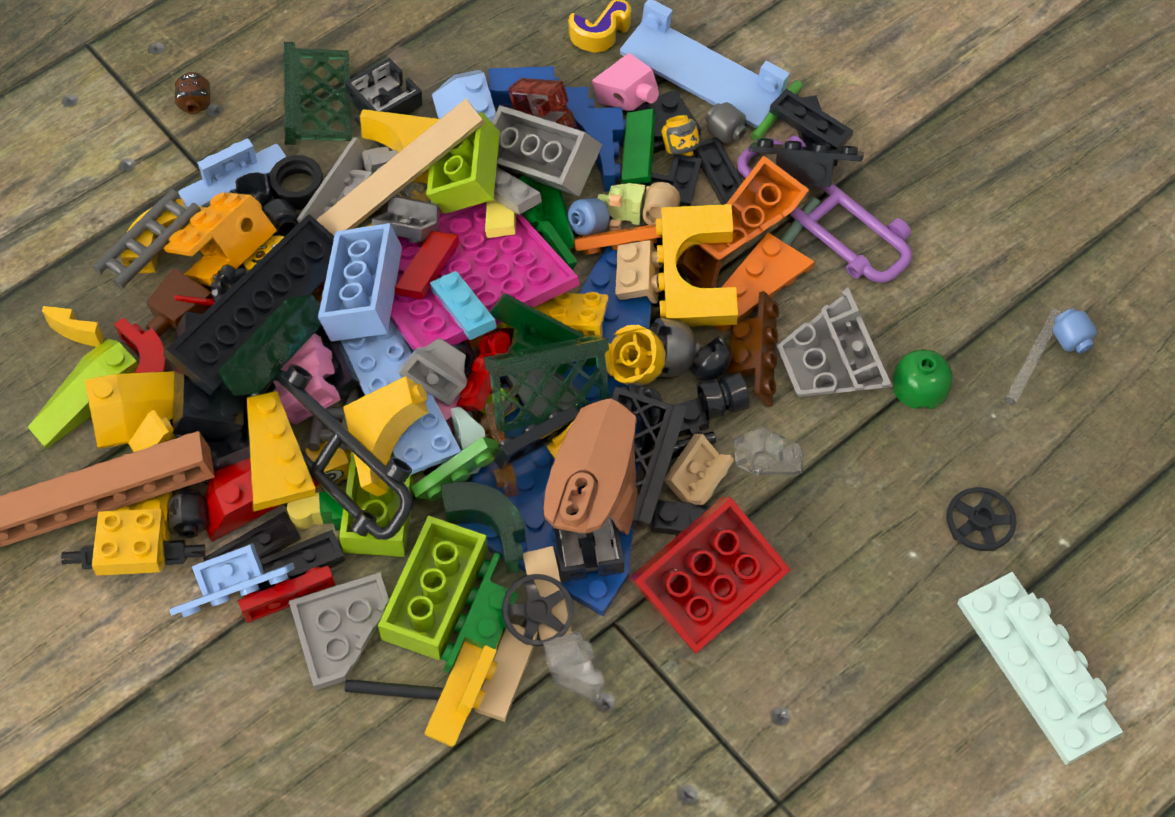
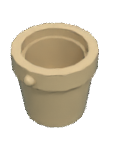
(656, 197)

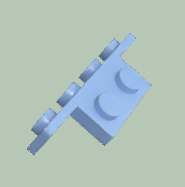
(224, 167)
(227, 574)

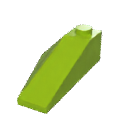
(70, 403)

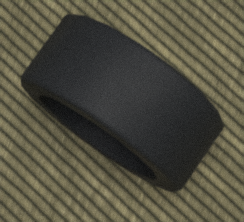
(292, 165)

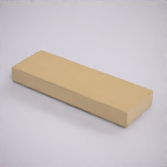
(545, 562)
(502, 688)

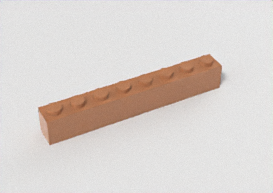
(104, 487)

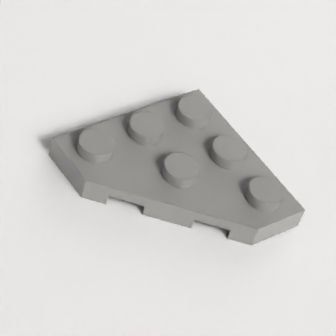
(338, 626)

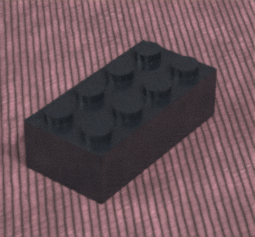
(196, 410)

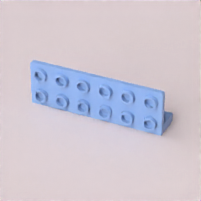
(702, 69)
(377, 365)

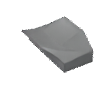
(438, 369)

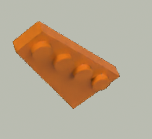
(765, 269)

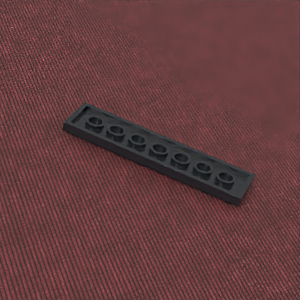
(288, 270)

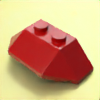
(231, 499)

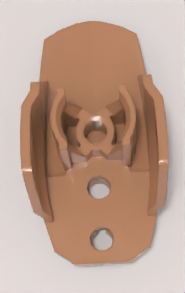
(602, 458)

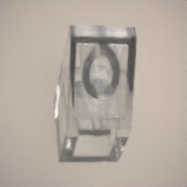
(768, 453)
(571, 665)

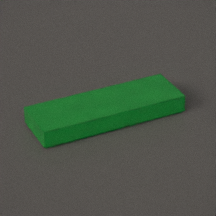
(638, 147)

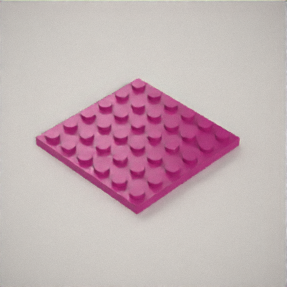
(510, 264)

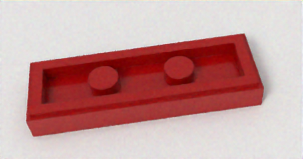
(427, 265)

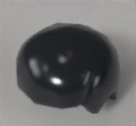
(256, 185)
(712, 360)

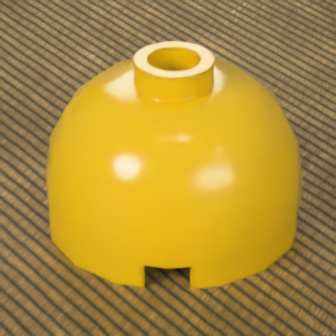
(635, 356)

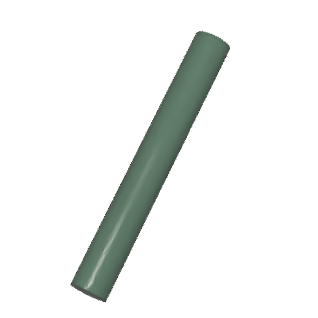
(796, 227)

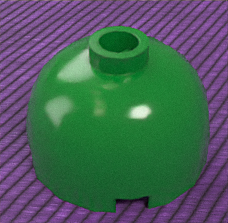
(922, 379)

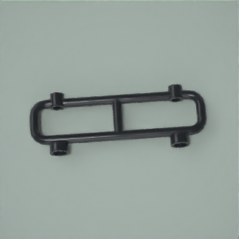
(393, 474)

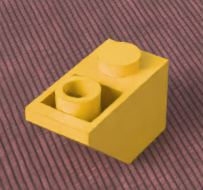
(151, 432)

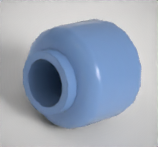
(588, 216)
(1074, 331)

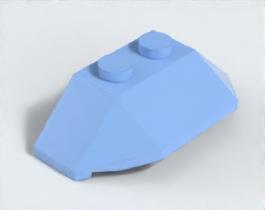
(464, 86)

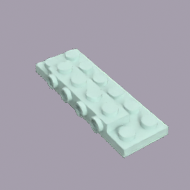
(1042, 666)

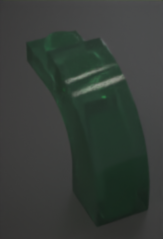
(487, 506)

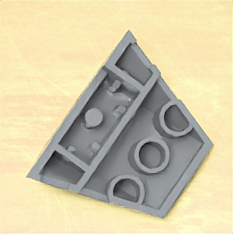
(833, 353)

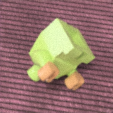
(624, 203)

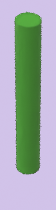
(769, 120)

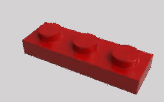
(266, 602)

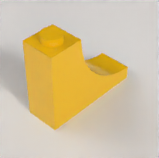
(395, 131)
(380, 421)

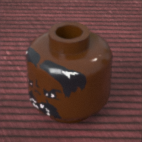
(192, 93)

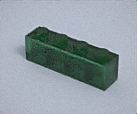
(271, 346)

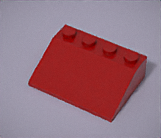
(710, 573)

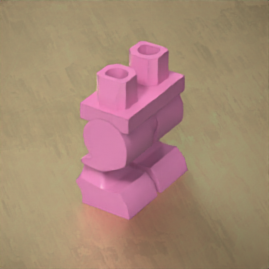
(318, 363)

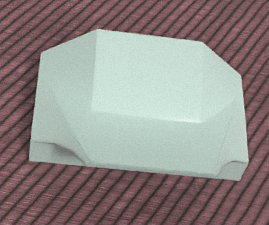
(466, 429)

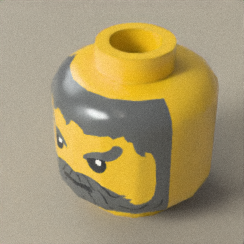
(680, 135)

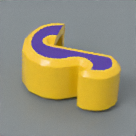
(601, 34)

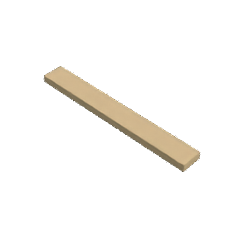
(402, 168)

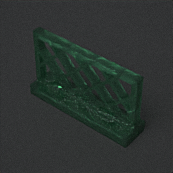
(293, 98)
(538, 358)

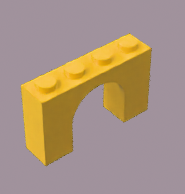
(681, 230)

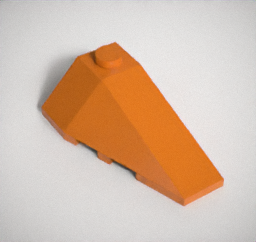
(758, 204)

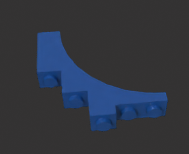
(602, 124)

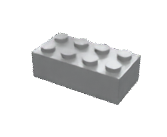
(544, 150)

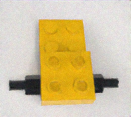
(134, 541)

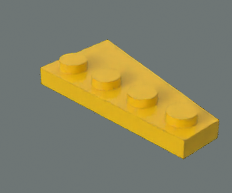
(275, 457)

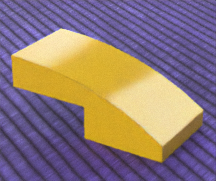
(66, 324)

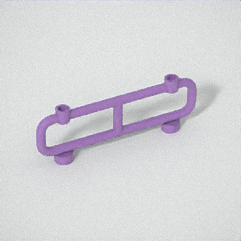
(858, 265)

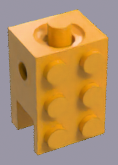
(223, 233)

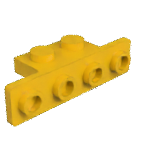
(461, 692)

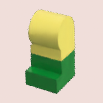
(315, 510)

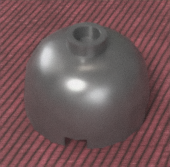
(678, 344)

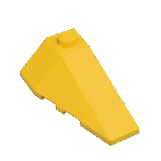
(123, 401)

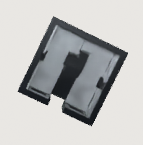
(380, 90)
(589, 552)

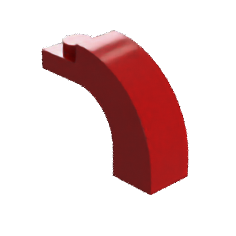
(145, 345)

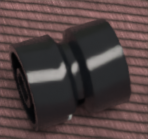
(723, 395)

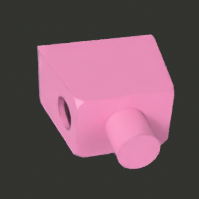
(626, 84)

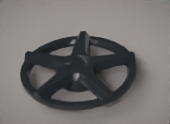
(981, 519)
(537, 609)

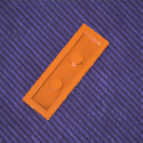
(593, 243)

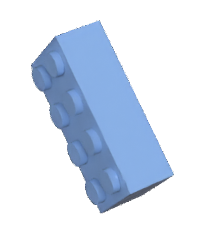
(360, 282)

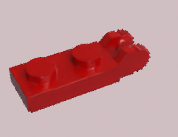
(479, 383)

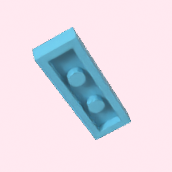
(463, 305)

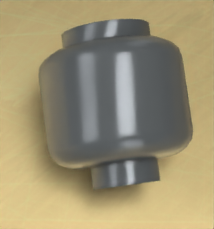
(726, 122)

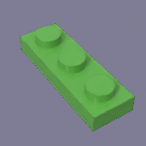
(457, 468)

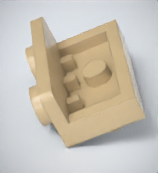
(637, 271)
(697, 471)

